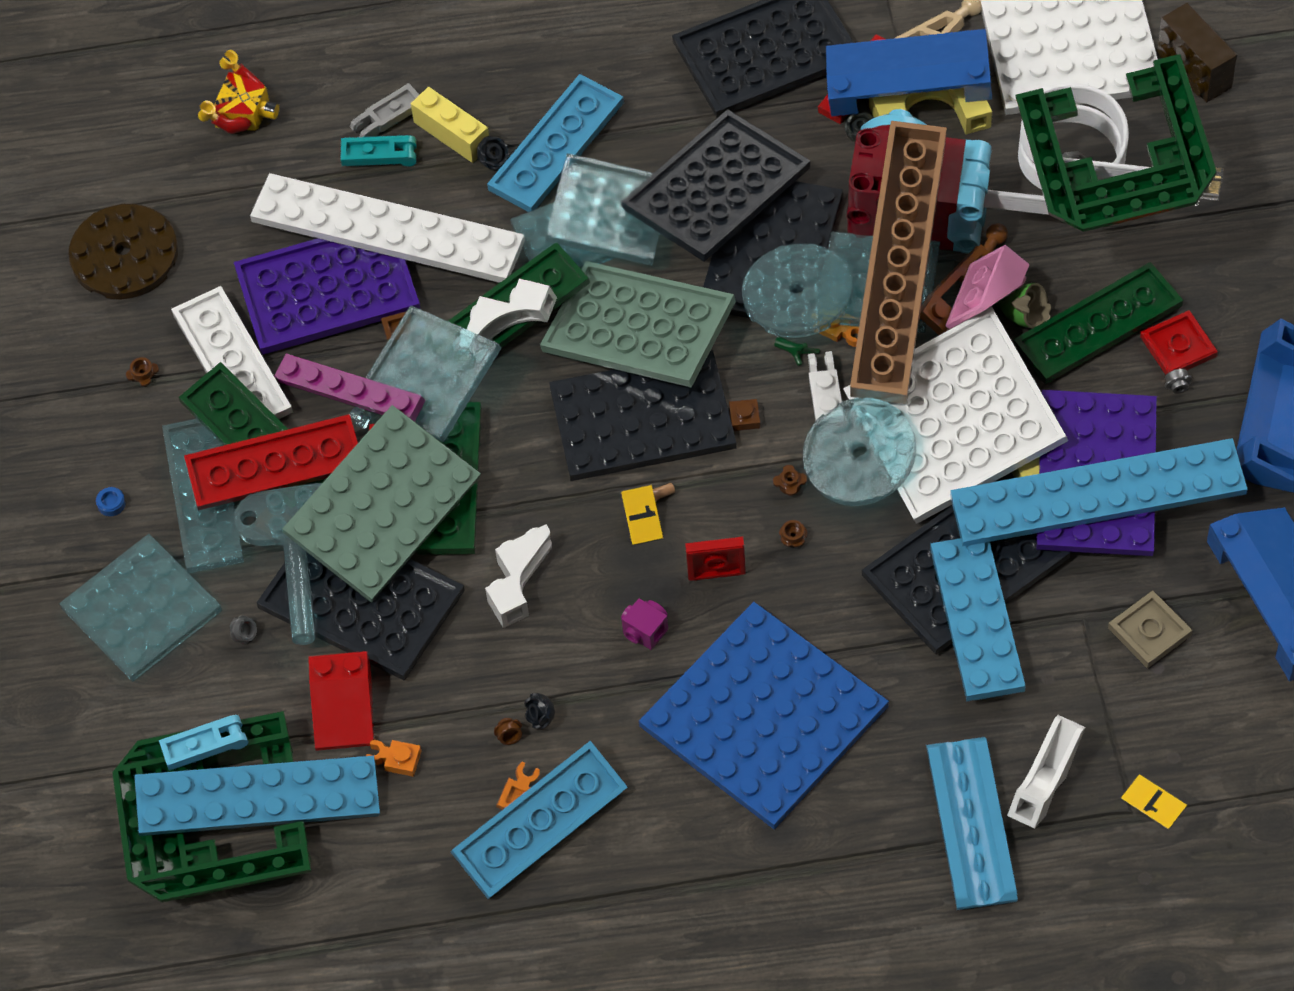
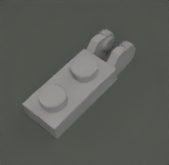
(385, 112)

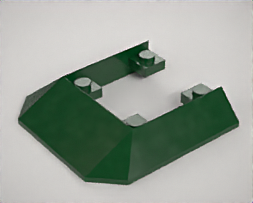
(1179, 168)
(177, 870)

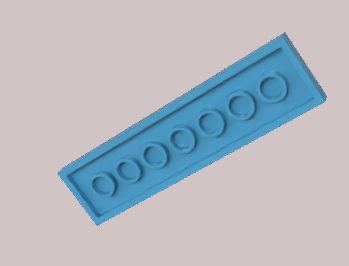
(256, 795)

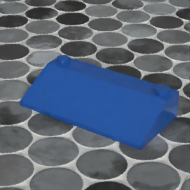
(907, 67)
(1268, 421)
(1263, 557)

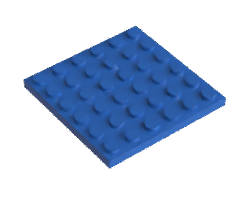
(763, 714)

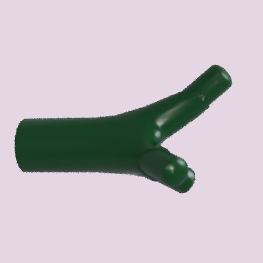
(794, 348)

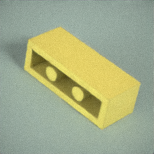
(448, 123)

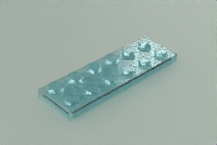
(207, 534)

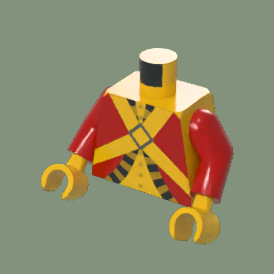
(240, 101)

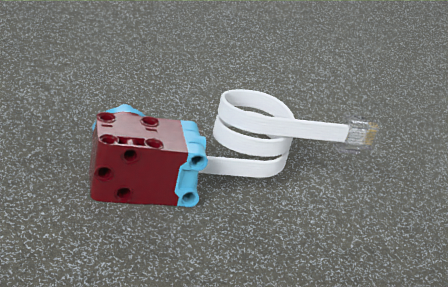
(966, 172)

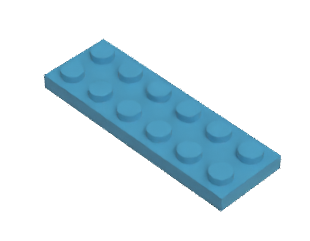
(564, 129)
(977, 619)
(538, 819)

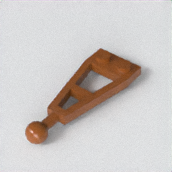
(935, 309)

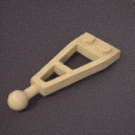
(953, 20)

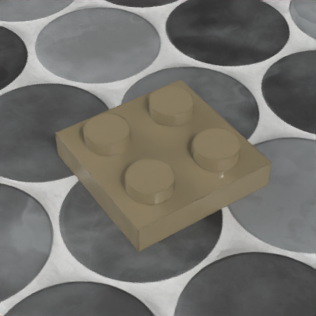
(1150, 629)

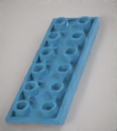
(971, 823)

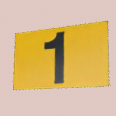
(642, 514)
(1153, 801)

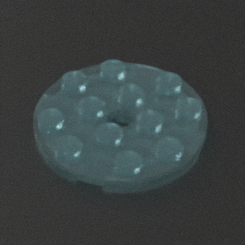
(795, 315)
(878, 471)

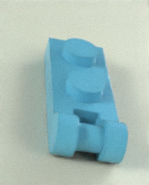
(203, 742)

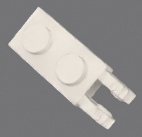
(824, 385)

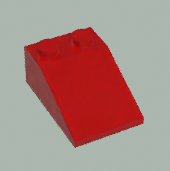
(341, 700)

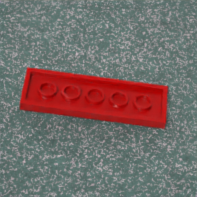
(269, 461)

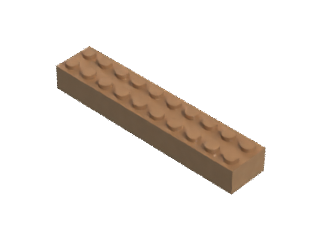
(898, 262)

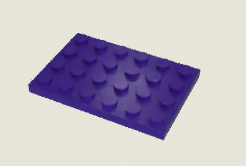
(321, 291)
(1097, 431)

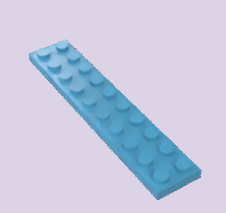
(1098, 492)

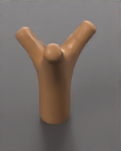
(663, 491)

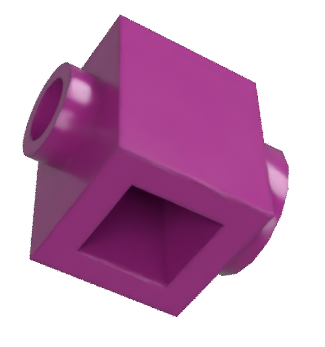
(644, 623)

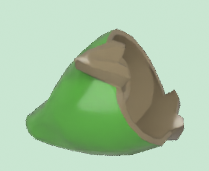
(1026, 305)

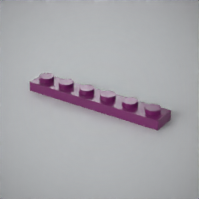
(347, 387)

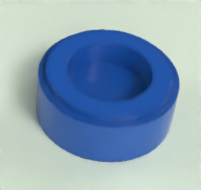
(110, 501)

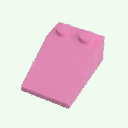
(987, 283)

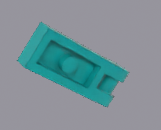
(378, 150)

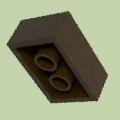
(1204, 54)

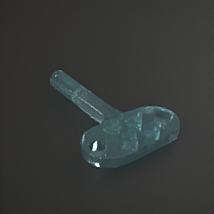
(272, 513)

